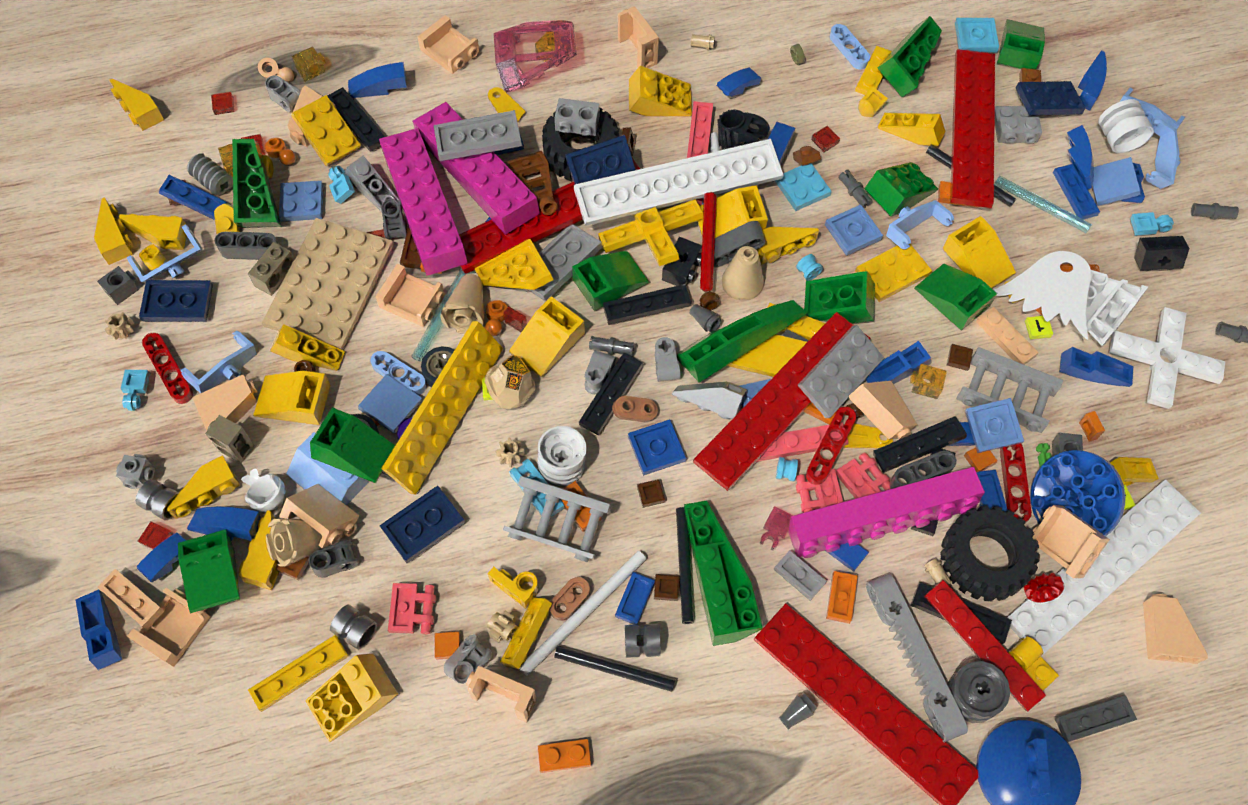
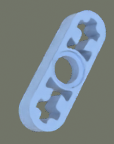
(850, 54)
(394, 364)

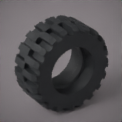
(555, 147)
(1005, 530)

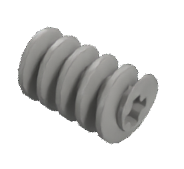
(209, 174)

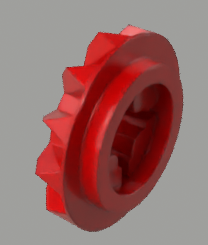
(1045, 593)

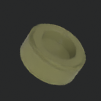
(797, 54)

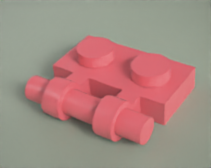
(857, 480)
(827, 493)
(403, 608)

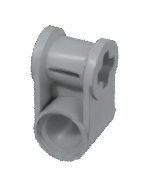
(282, 92)
(666, 362)
(598, 371)
(469, 657)

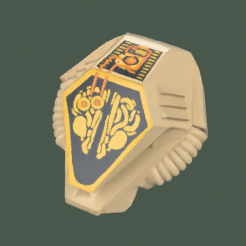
(510, 383)

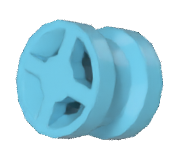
(809, 267)
(786, 469)

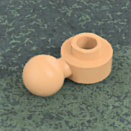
(285, 73)

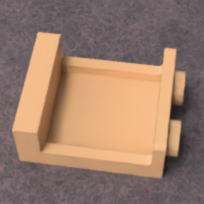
(634, 27)
(447, 45)
(409, 296)
(322, 513)
(1069, 540)
(172, 630)
(505, 687)

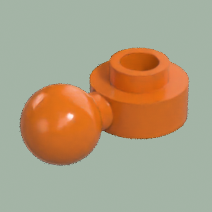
(277, 149)
(495, 314)

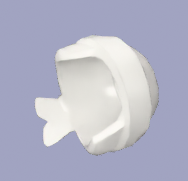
(264, 491)

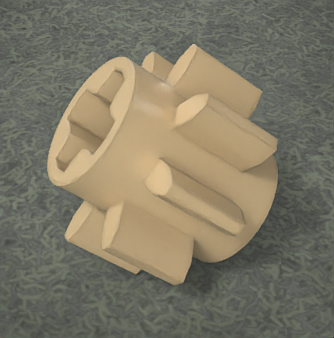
(119, 326)
(510, 447)
(502, 626)

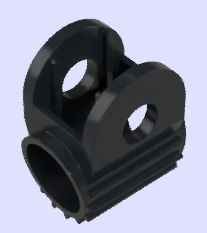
(735, 128)

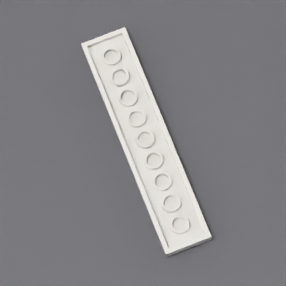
(677, 181)
(1130, 546)

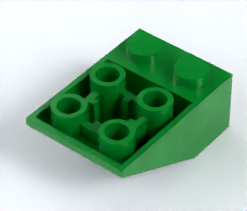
(1021, 45)
(900, 187)
(607, 277)
(956, 294)
(350, 446)
(208, 570)

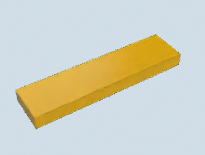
(298, 673)

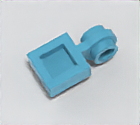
(341, 186)
(1147, 224)
(134, 382)

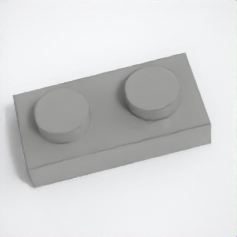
(800, 575)

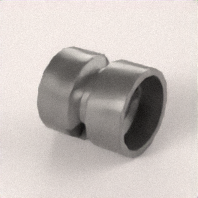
(156, 498)
(350, 625)
(651, 640)

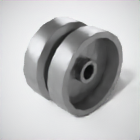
(979, 691)

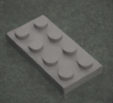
(477, 135)
(564, 252)
(841, 371)

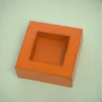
(1092, 426)
(980, 461)
(446, 644)

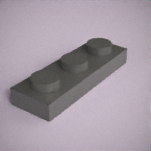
(1095, 719)

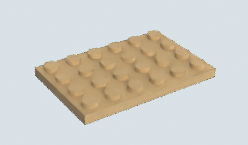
(329, 282)

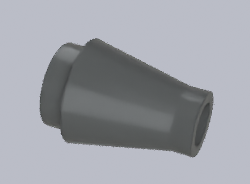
(706, 318)
(797, 711)

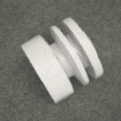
(1125, 126)
(561, 444)

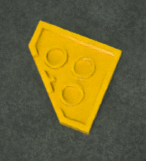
(516, 268)

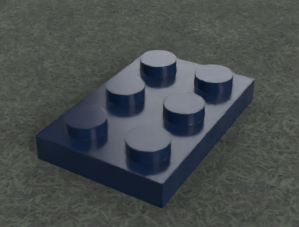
(1050, 98)
(600, 160)
(176, 301)
(422, 524)

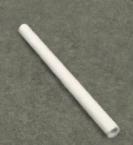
(582, 613)

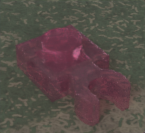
(777, 525)

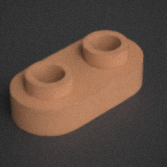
(636, 409)
(567, 598)

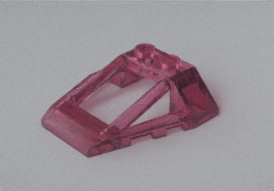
(506, 58)

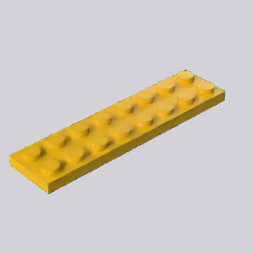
(442, 408)

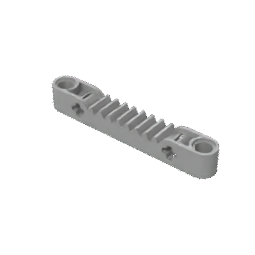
(944, 717)

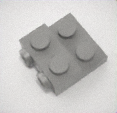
(1016, 125)

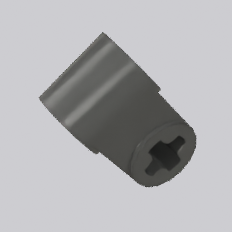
(393, 224)
(335, 559)

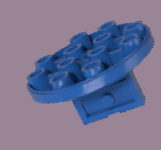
(1083, 485)
(1028, 766)

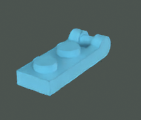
(538, 500)

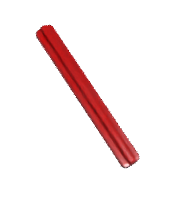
(708, 242)

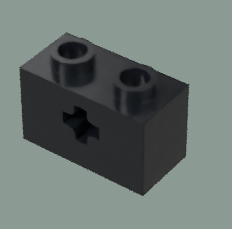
(1161, 253)
(682, 270)

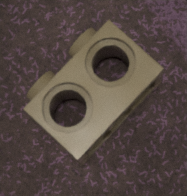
(271, 268)
(229, 438)

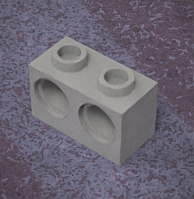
(577, 116)

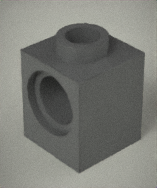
(118, 284)
(1066, 442)

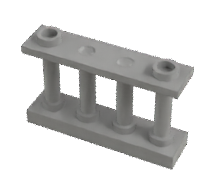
(1017, 372)
(553, 495)

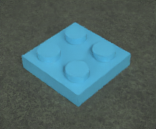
(977, 34)
(803, 186)

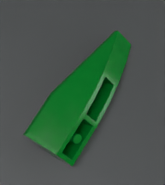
(736, 339)
(721, 578)

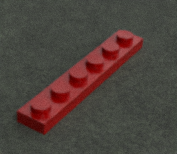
(984, 644)

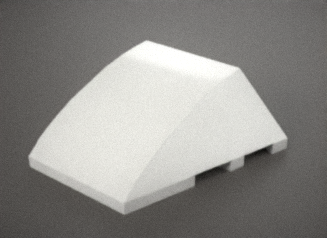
(1109, 304)

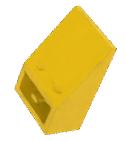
(658, 94)
(737, 209)
(979, 252)
(548, 336)
(293, 397)
(351, 696)

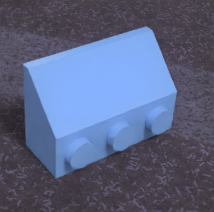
(310, 472)

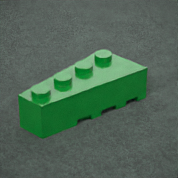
(908, 59)
(251, 187)

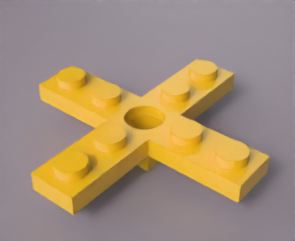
(653, 228)

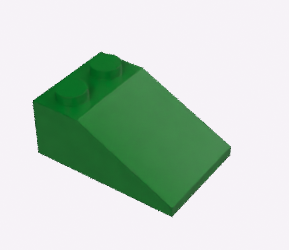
(846, 294)

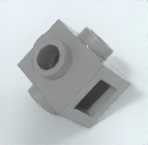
(135, 471)

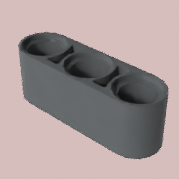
(729, 243)
(243, 244)
(928, 464)

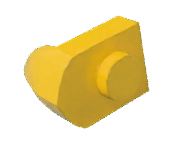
(871, 103)
(225, 219)

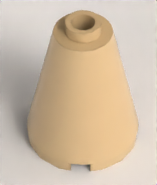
(743, 275)
(464, 304)
(291, 540)

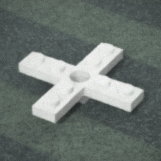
(1169, 345)

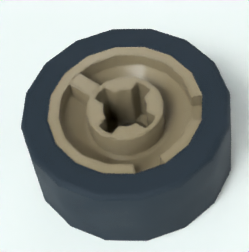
(433, 361)

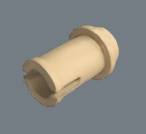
(703, 41)
(937, 572)

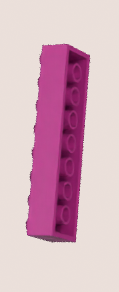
(482, 176)
(423, 202)
(885, 512)

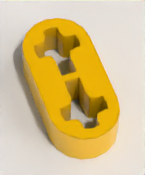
(152, 257)

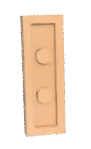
(1006, 336)
(131, 599)

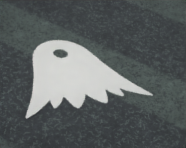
(1053, 289)

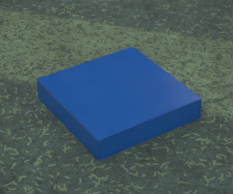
(656, 447)

